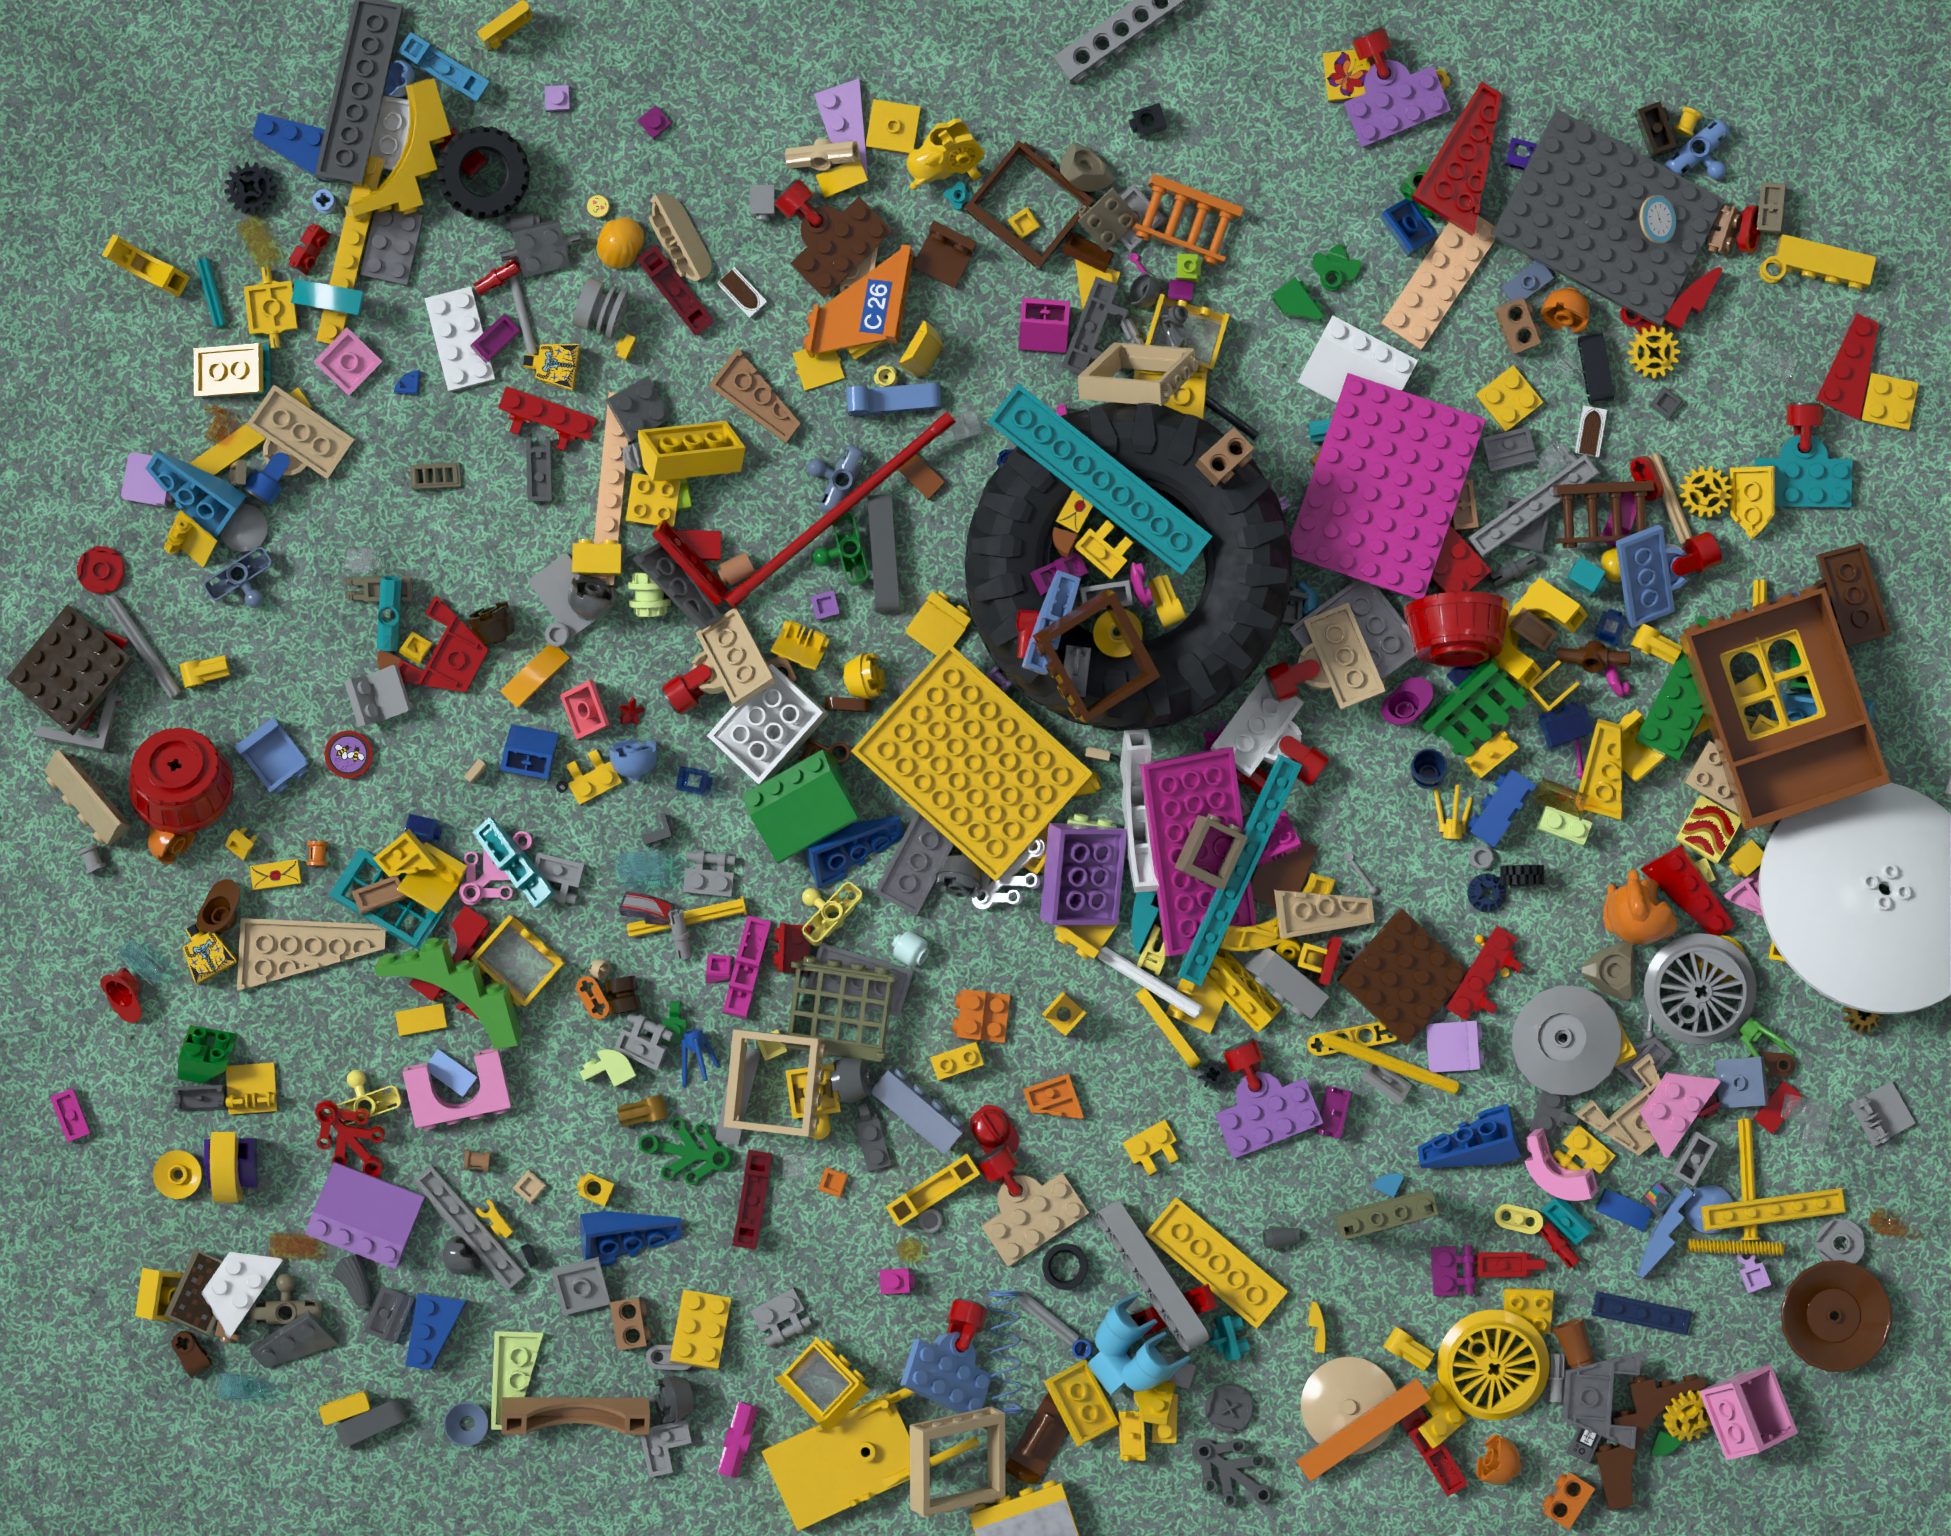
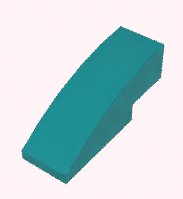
(328, 297)
(1142, 918)

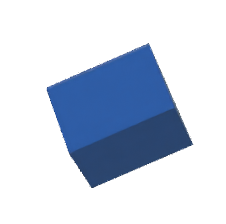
(1408, 226)

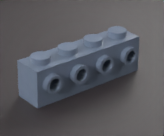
(918, 1109)

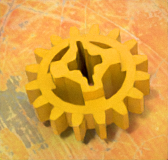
(1645, 359)
(1694, 489)
(1689, 1416)

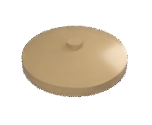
(1340, 1394)

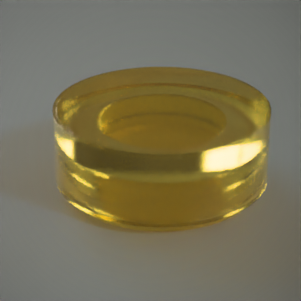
(908, 1249)

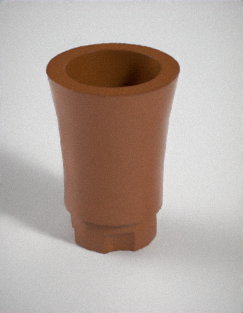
(1574, 1342)

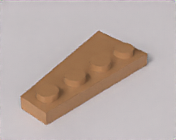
(750, 393)

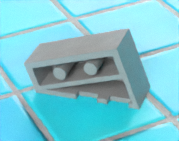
(1286, 983)

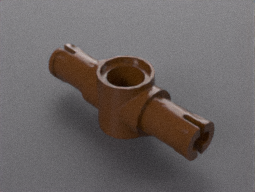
(1594, 656)

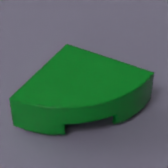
(1664, 1444)

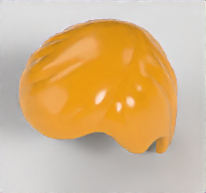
(620, 242)

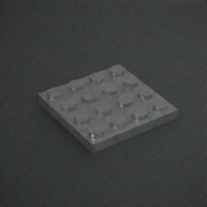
(1378, 621)

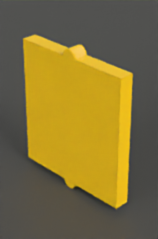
(819, 370)

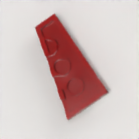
(1849, 372)
(1689, 889)

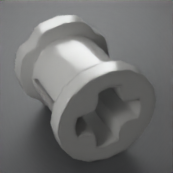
(91, 859)

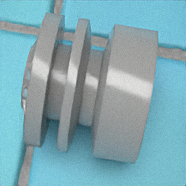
(600, 308)

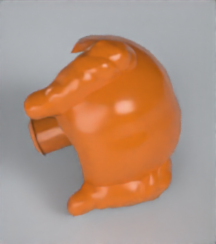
(1635, 913)

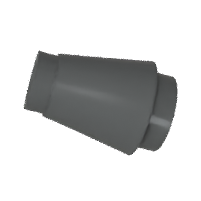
(1280, 1237)

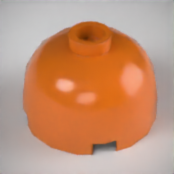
(1566, 308)
(166, 845)
(1500, 1461)

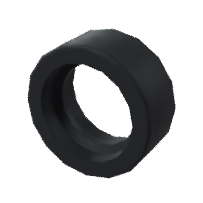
(1046, 1266)

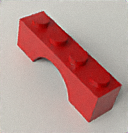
(469, 929)

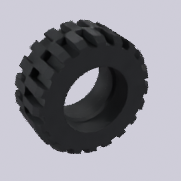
(516, 172)

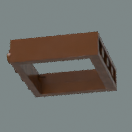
(1045, 166)
(1055, 668)

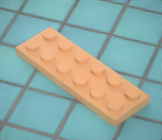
(1438, 282)

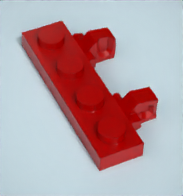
(565, 421)
(1492, 956)

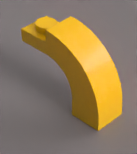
(145, 266)
(224, 1168)

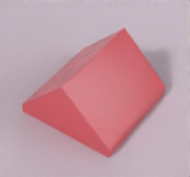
(585, 709)

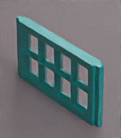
(350, 875)

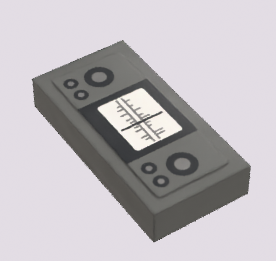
(1583, 1444)

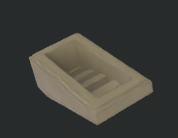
(415, 485)

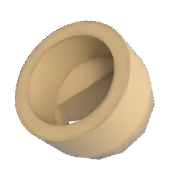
(599, 969)

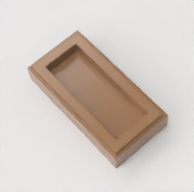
(1533, 629)
(378, 895)

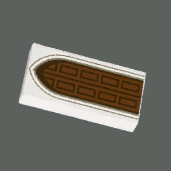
(742, 292)
(1590, 431)

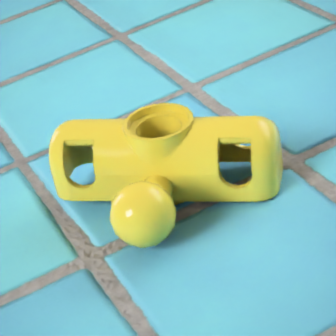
(823, 924)
(379, 1101)

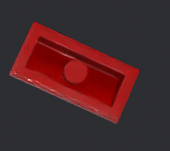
(704, 543)

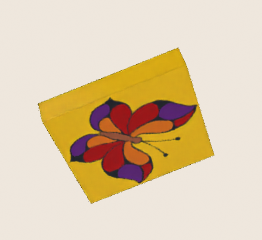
(1344, 74)

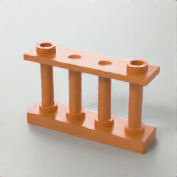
(1183, 195)

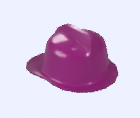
(1407, 702)

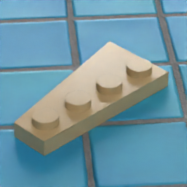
(1314, 912)

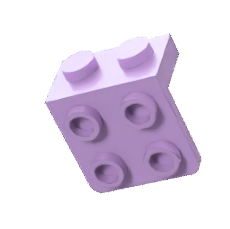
(140, 485)
(1454, 1046)

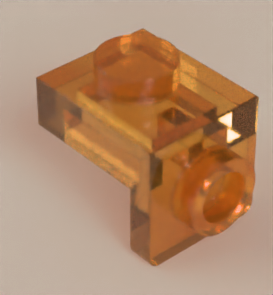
(218, 426)

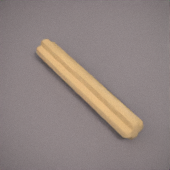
(1671, 502)

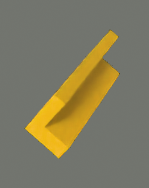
(1235, 990)

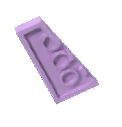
(843, 115)

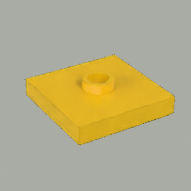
(893, 126)

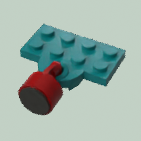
(1803, 469)

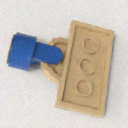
(293, 440)

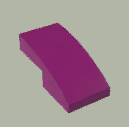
(1044, 576)

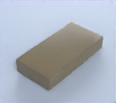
(237, 473)

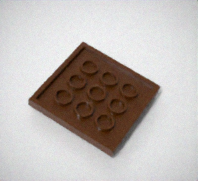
(1402, 977)

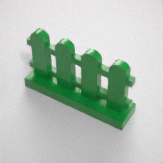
(1479, 695)

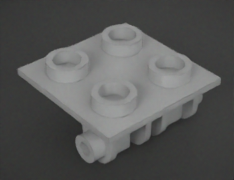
(1882, 1113)

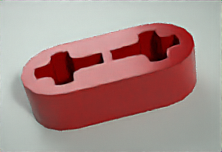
(1647, 474)

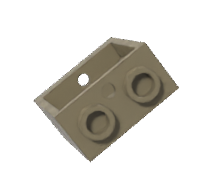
(1194, 843)

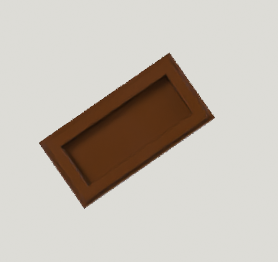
(1087, 252)

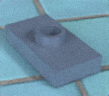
(1527, 282)

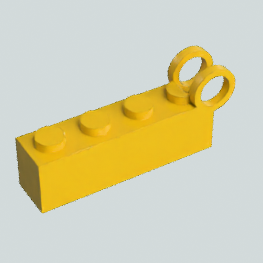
(1820, 260)

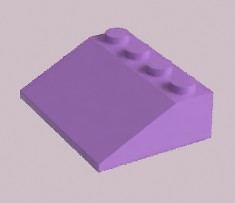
(1083, 874)
(365, 1215)

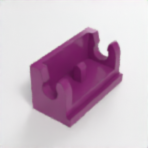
(1333, 1112)

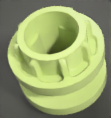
(649, 597)

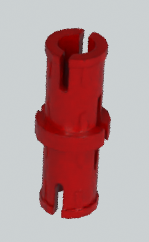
(497, 277)
(1559, 1245)

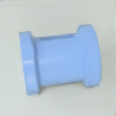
(319, 196)

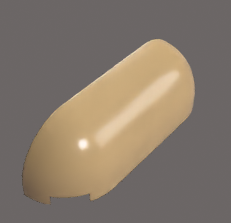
(679, 237)

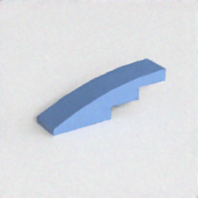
(1056, 605)
(1659, 1240)

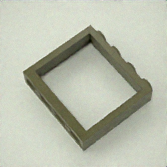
(1385, 1214)

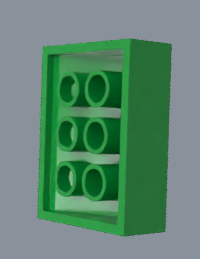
(801, 805)

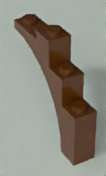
(1648, 1401)

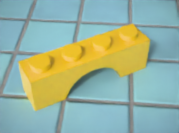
(932, 1190)

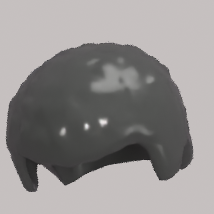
(459, 1257)

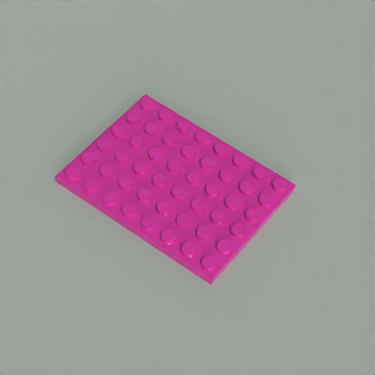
(1385, 487)

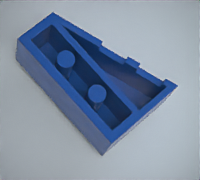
(290, 140)
(1500, 807)
(431, 1328)

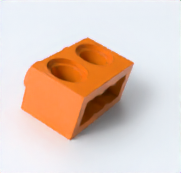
(1573, 1503)

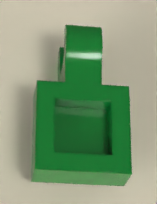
(674, 1023)

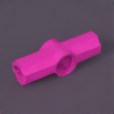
(737, 1439)

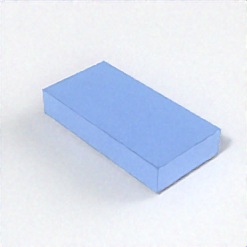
(451, 1073)

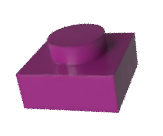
(654, 122)

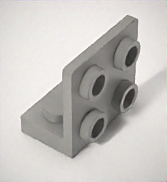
(378, 696)

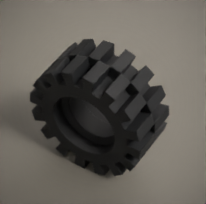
(1522, 875)

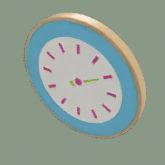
(1658, 219)

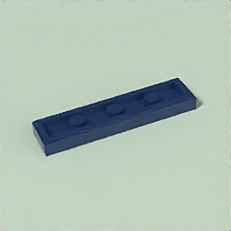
(1641, 1313)

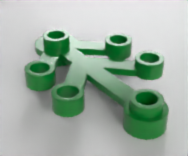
(690, 1152)

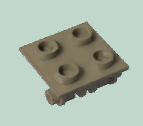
(1107, 219)

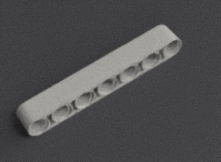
(1152, 1276)

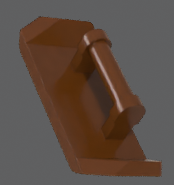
(1037, 1443)

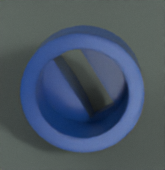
(1078, 1346)

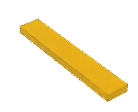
(236, 445)
(1773, 1209)

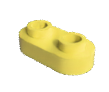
(1518, 1219)

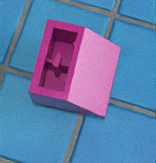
(1044, 325)

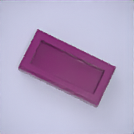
(495, 338)

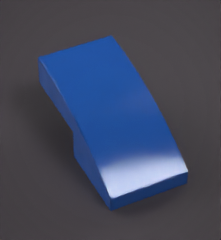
(1623, 1209)

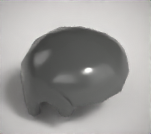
(1145, 290)

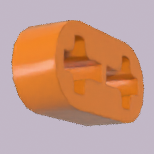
(587, 1000)

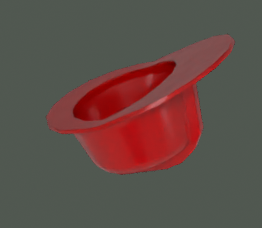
(122, 992)
(993, 1128)

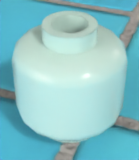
(910, 949)

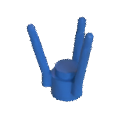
(695, 1042)

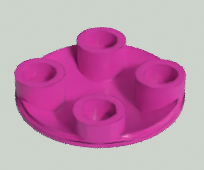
(1137, 578)

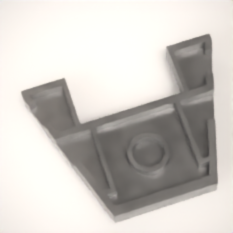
(1590, 1393)

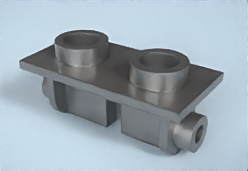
(1077, 667)

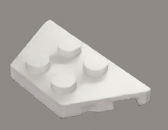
(238, 1286)

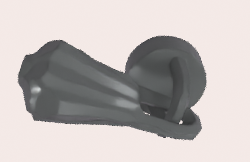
(1177, 316)

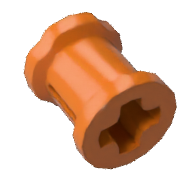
(317, 853)

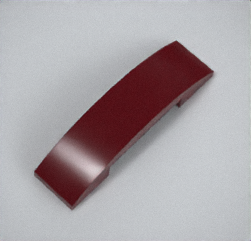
(675, 290)
(752, 1199)

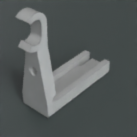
(104, 730)

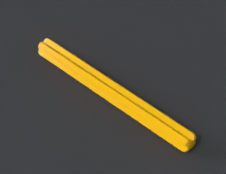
(1390, 1063)

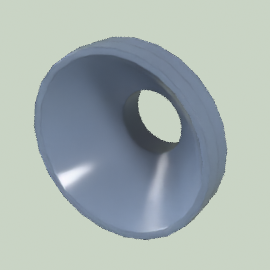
(454, 1430)

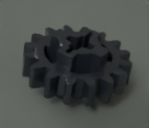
(244, 195)

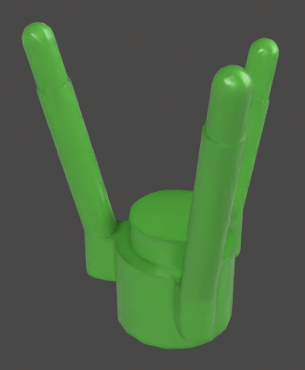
(1753, 1031)

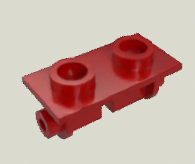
(315, 240)

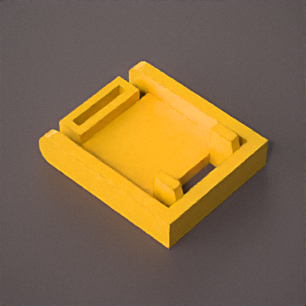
(505, 25)

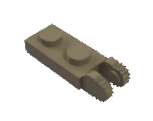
(371, 588)

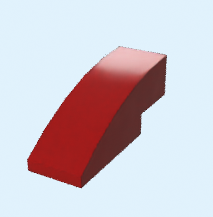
(1692, 299)

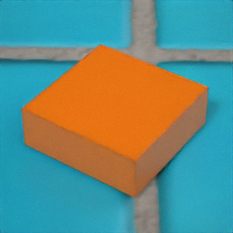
(833, 1182)

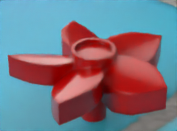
(630, 712)

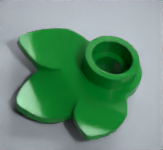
(1335, 264)

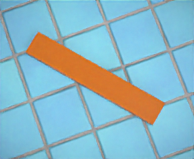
(1363, 1429)

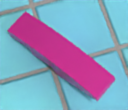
(746, 967)

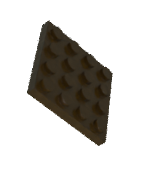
(70, 669)

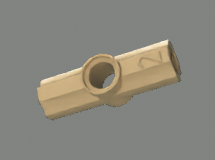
(822, 154)

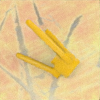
(1452, 828)

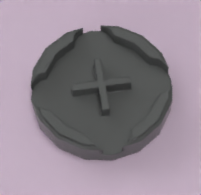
(1229, 1408)

